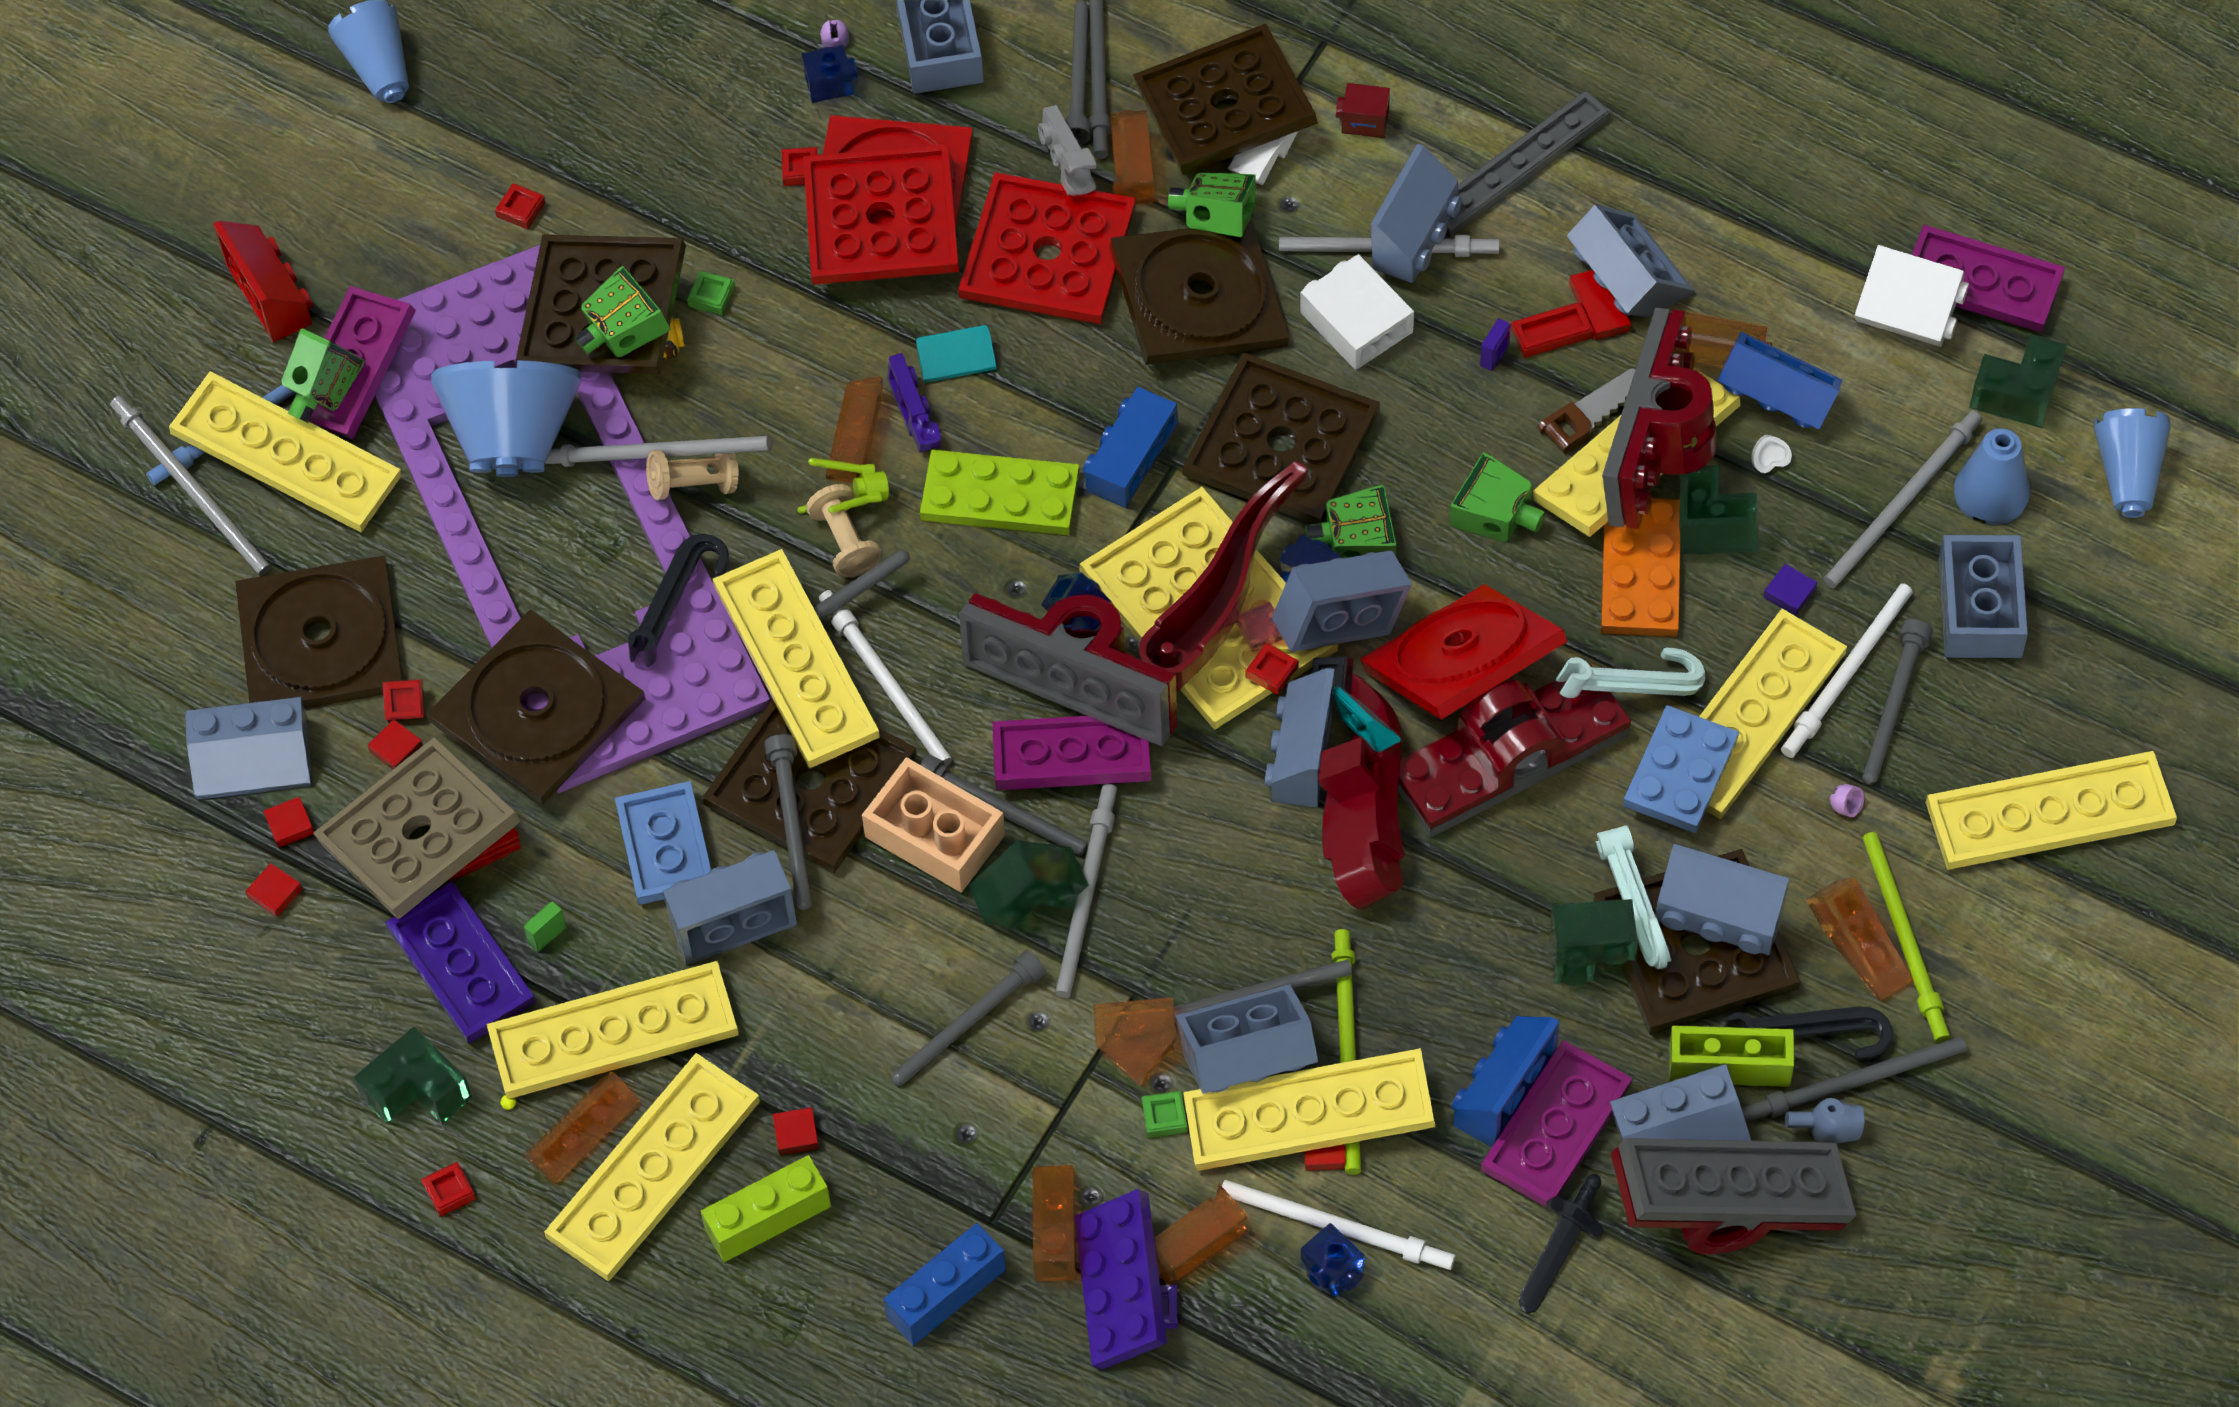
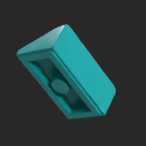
(955, 353)
(1364, 721)

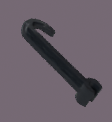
(670, 592)
(1826, 1023)

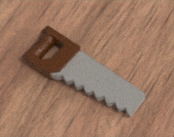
(1587, 412)

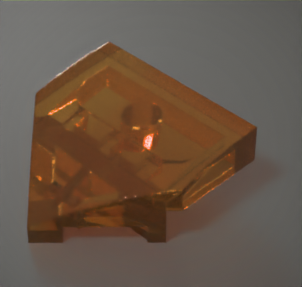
(1136, 1034)

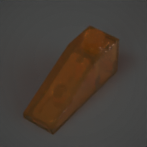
(1859, 936)
(1054, 1223)

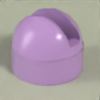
(834, 25)
(1847, 800)

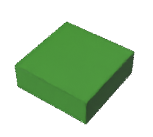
(711, 293)
(545, 926)
(1164, 1114)

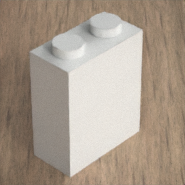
(1911, 296)
(1356, 311)

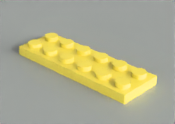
(285, 451)
(1577, 487)
(796, 658)
(1768, 696)
(2050, 810)
(612, 1029)
(1309, 1110)
(652, 1167)

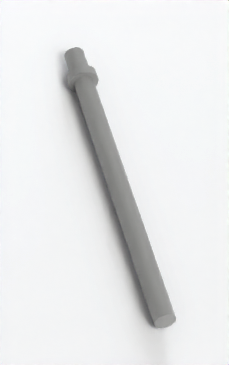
(132, 419)
(1959, 434)
(569, 455)

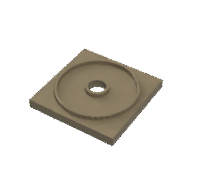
(423, 790)

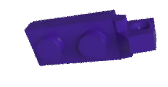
(911, 405)

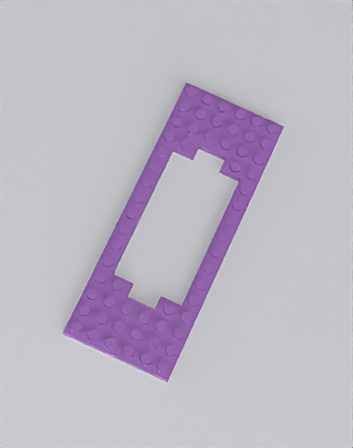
(701, 664)

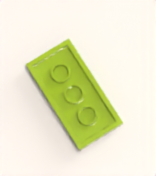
(1000, 492)

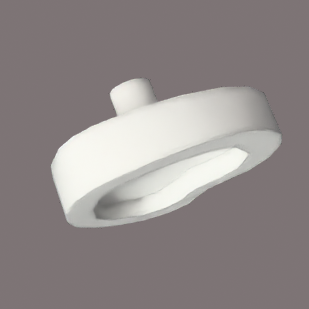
(1770, 452)

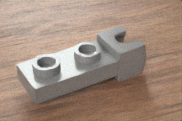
(1067, 153)

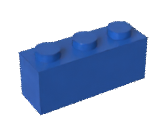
(1779, 381)
(1130, 446)
(945, 1284)

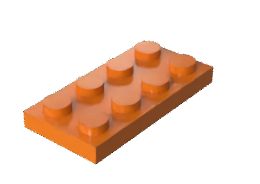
(1643, 574)

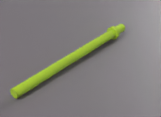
(1346, 1030)

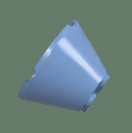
(506, 414)

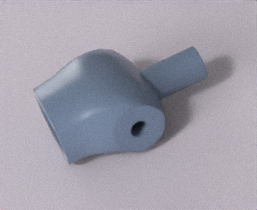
(1830, 1121)

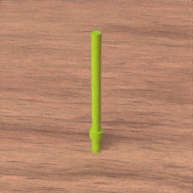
(1928, 1001)

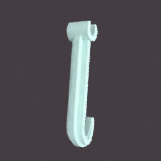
(1581, 677)
(1617, 847)

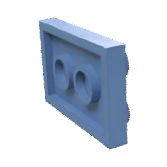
(1681, 769)
(662, 839)

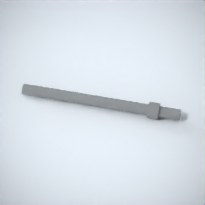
(1461, 245)
(1101, 825)

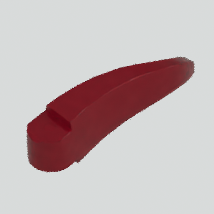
(1204, 615)
(1365, 831)

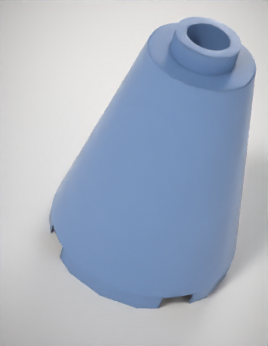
(373, 47)
(2132, 456)
(1994, 480)

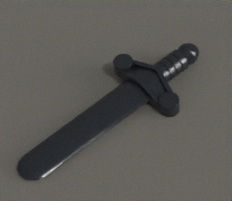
(1573, 1220)

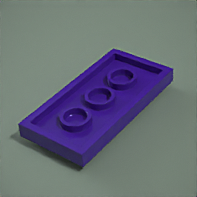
(460, 962)
(1120, 1279)

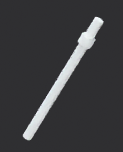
(847, 626)
(1809, 722)
(1412, 1249)

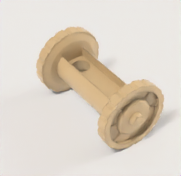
(666, 474)
(855, 555)

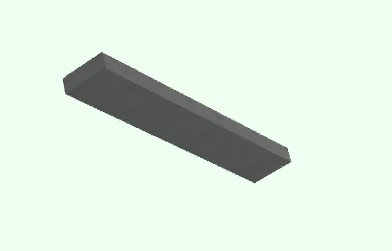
(1527, 157)

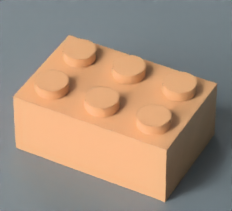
(933, 824)

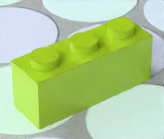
(1750, 1054)
(766, 1208)

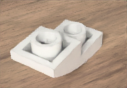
(1261, 158)

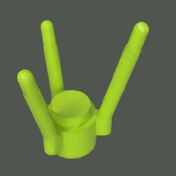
(868, 488)

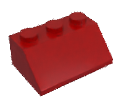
(264, 279)

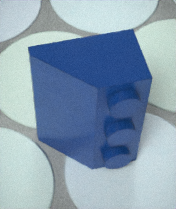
(1505, 1077)

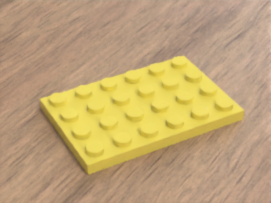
(1159, 564)

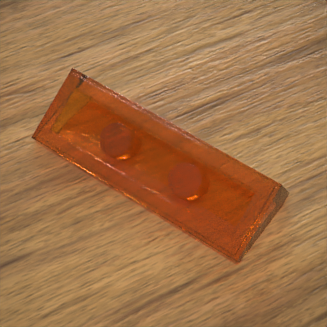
(856, 426)
(581, 1127)

